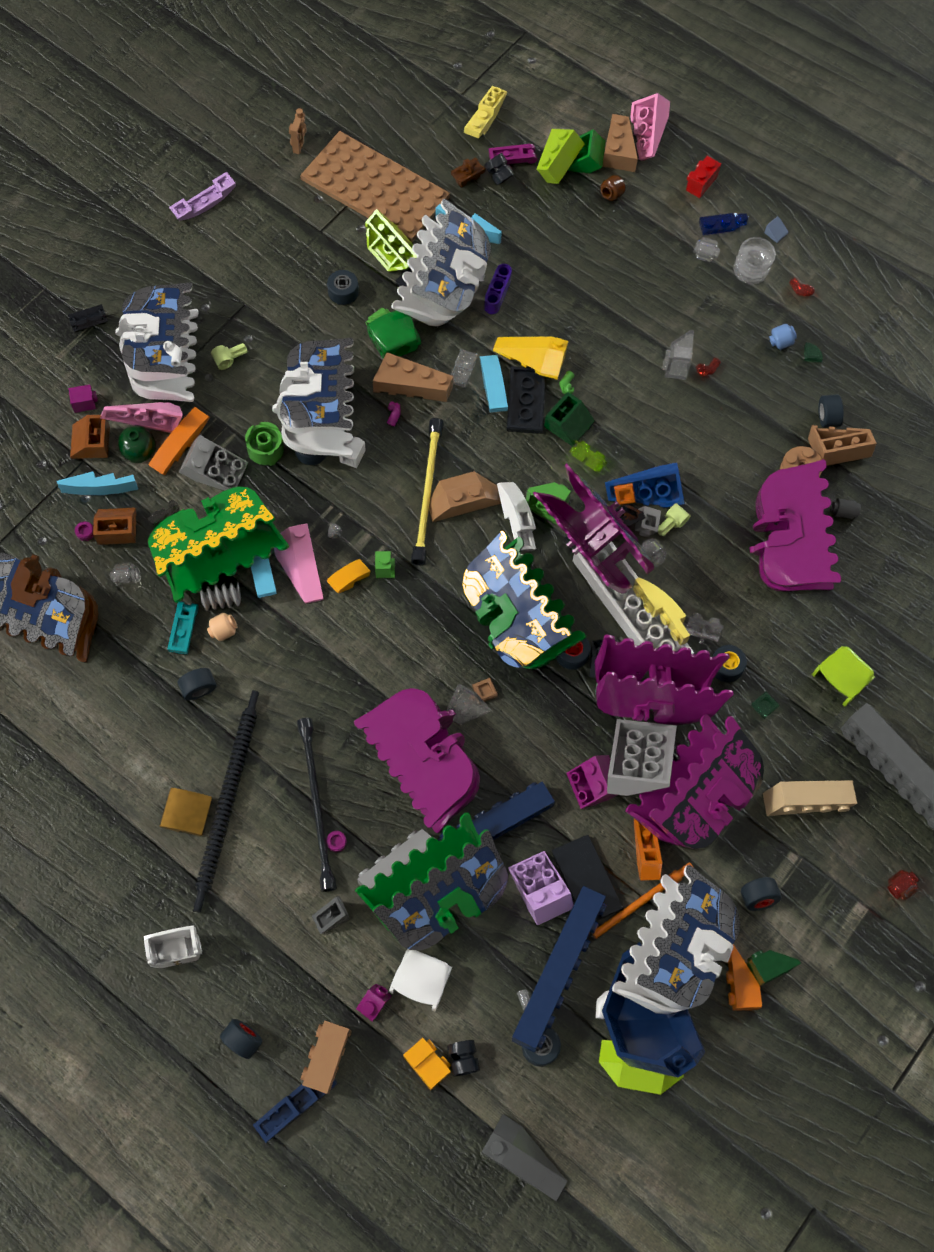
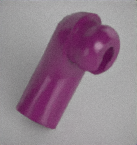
(395, 414)

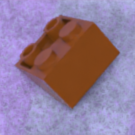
(90, 438)
(115, 526)

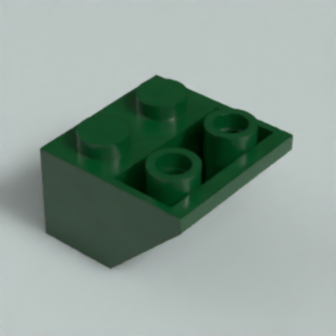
(569, 419)

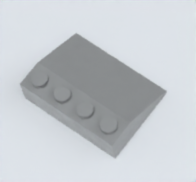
(640, 757)

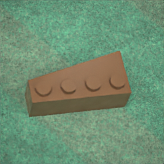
(411, 379)

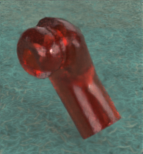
(801, 289)
(704, 370)

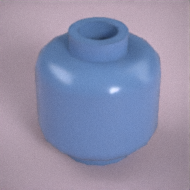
(783, 336)

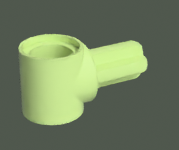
(224, 357)
(675, 517)

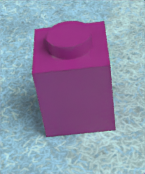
(83, 398)

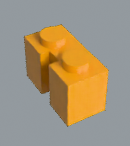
(427, 1063)

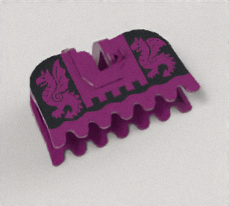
(706, 771)

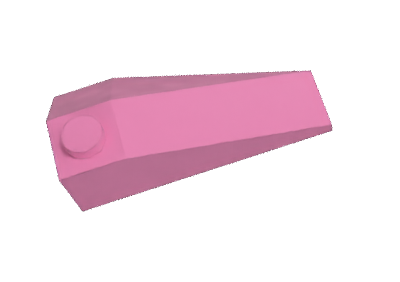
(649, 121)
(149, 415)

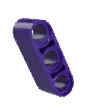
(497, 289)

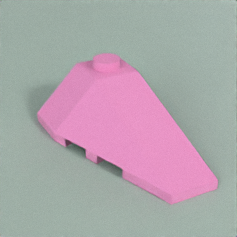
(300, 563)

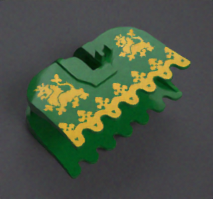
(193, 550)

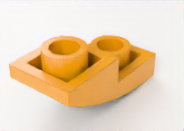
(346, 576)

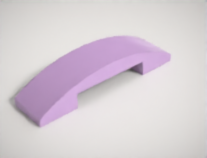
(205, 200)

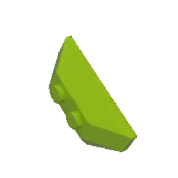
(388, 242)
(631, 1077)

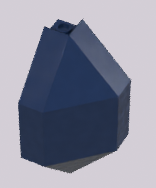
(650, 1039)

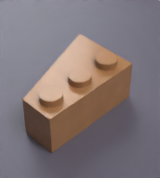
(620, 145)
(841, 445)
(325, 1057)

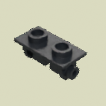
(87, 317)

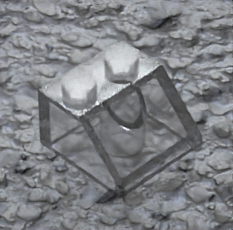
(679, 357)

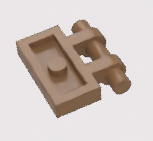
(297, 131)

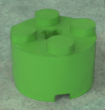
(264, 443)

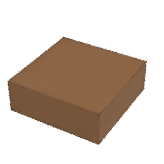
(485, 689)

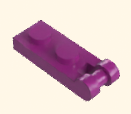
(515, 153)

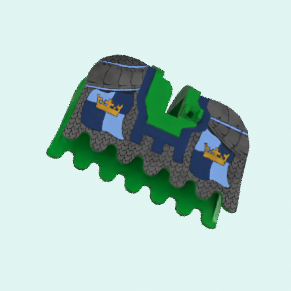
(451, 871)

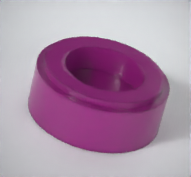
(84, 531)
(336, 841)

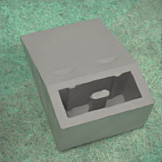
(212, 465)

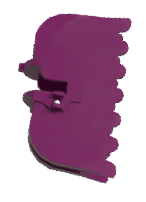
(798, 546)
(676, 687)
(408, 736)

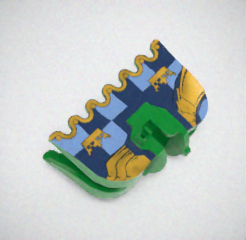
(517, 607)

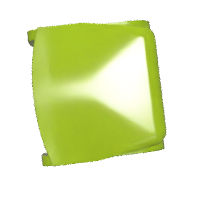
(846, 672)

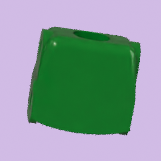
(394, 334)

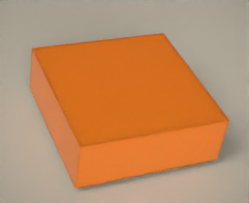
(625, 494)

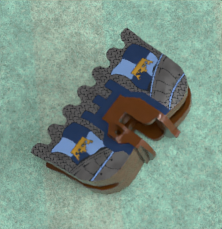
(45, 606)

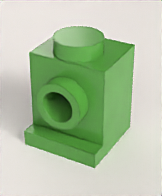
(384, 564)

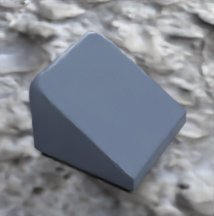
(776, 230)

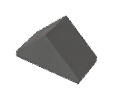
(330, 915)

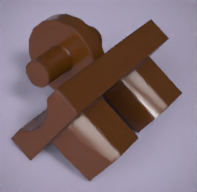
(468, 171)

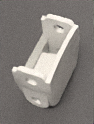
(172, 947)
(421, 978)

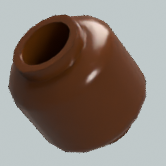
(612, 188)

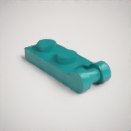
(182, 628)

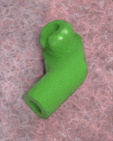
(565, 383)

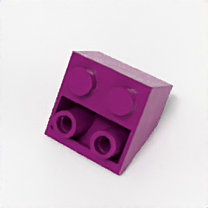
(590, 781)

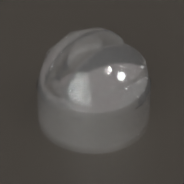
(332, 530)

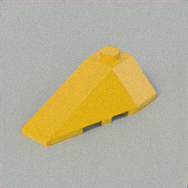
(540, 353)

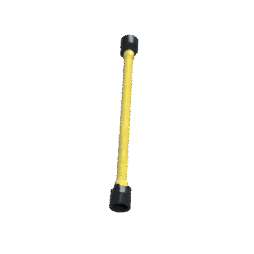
(419, 551)

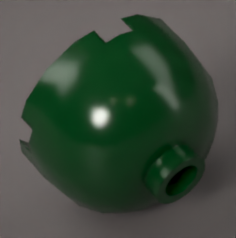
(136, 444)

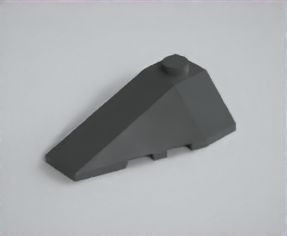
(519, 1154)

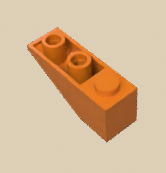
(745, 989)

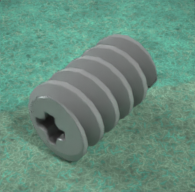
(221, 596)

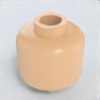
(222, 626)

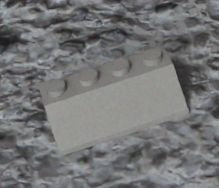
(399, 852)

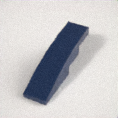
(287, 1111)

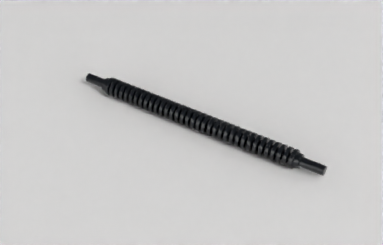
(226, 801)

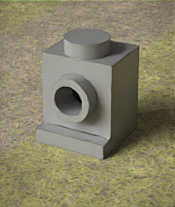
(652, 519)

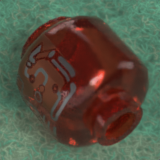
(903, 885)

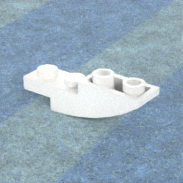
(518, 512)

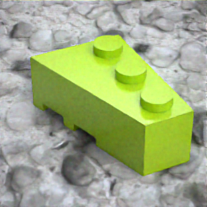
(559, 154)

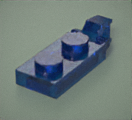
(722, 223)

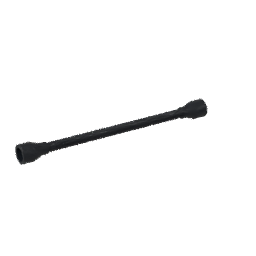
(327, 879)

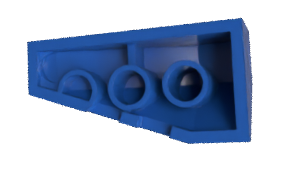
(652, 486)

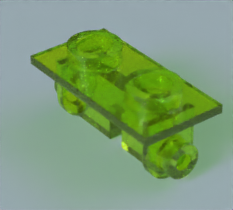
(583, 450)

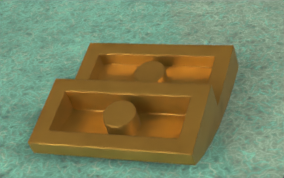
(185, 811)

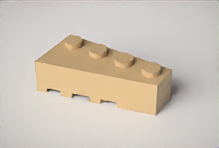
(809, 797)

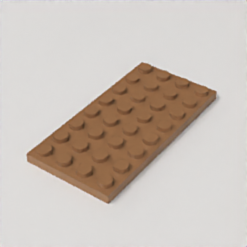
(372, 182)

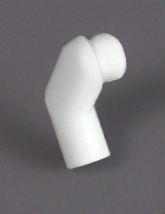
(174, 351)
(599, 1005)

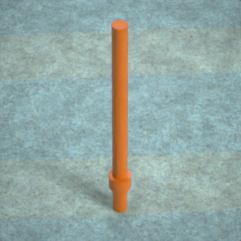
(675, 875)

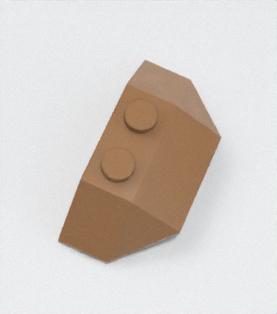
(462, 495)

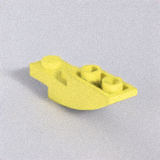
(486, 112)
(659, 603)

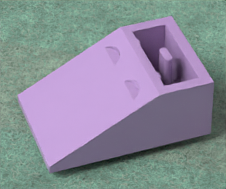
(541, 888)

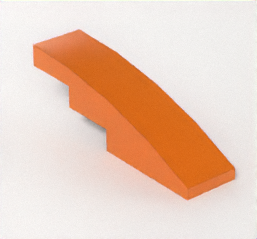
(179, 440)

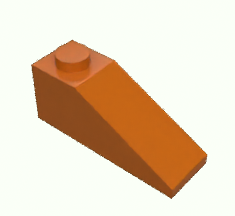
(648, 853)

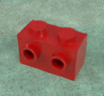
(703, 176)

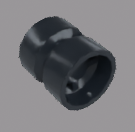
(499, 169)
(463, 1058)

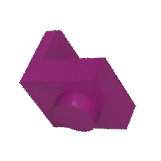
(374, 1001)

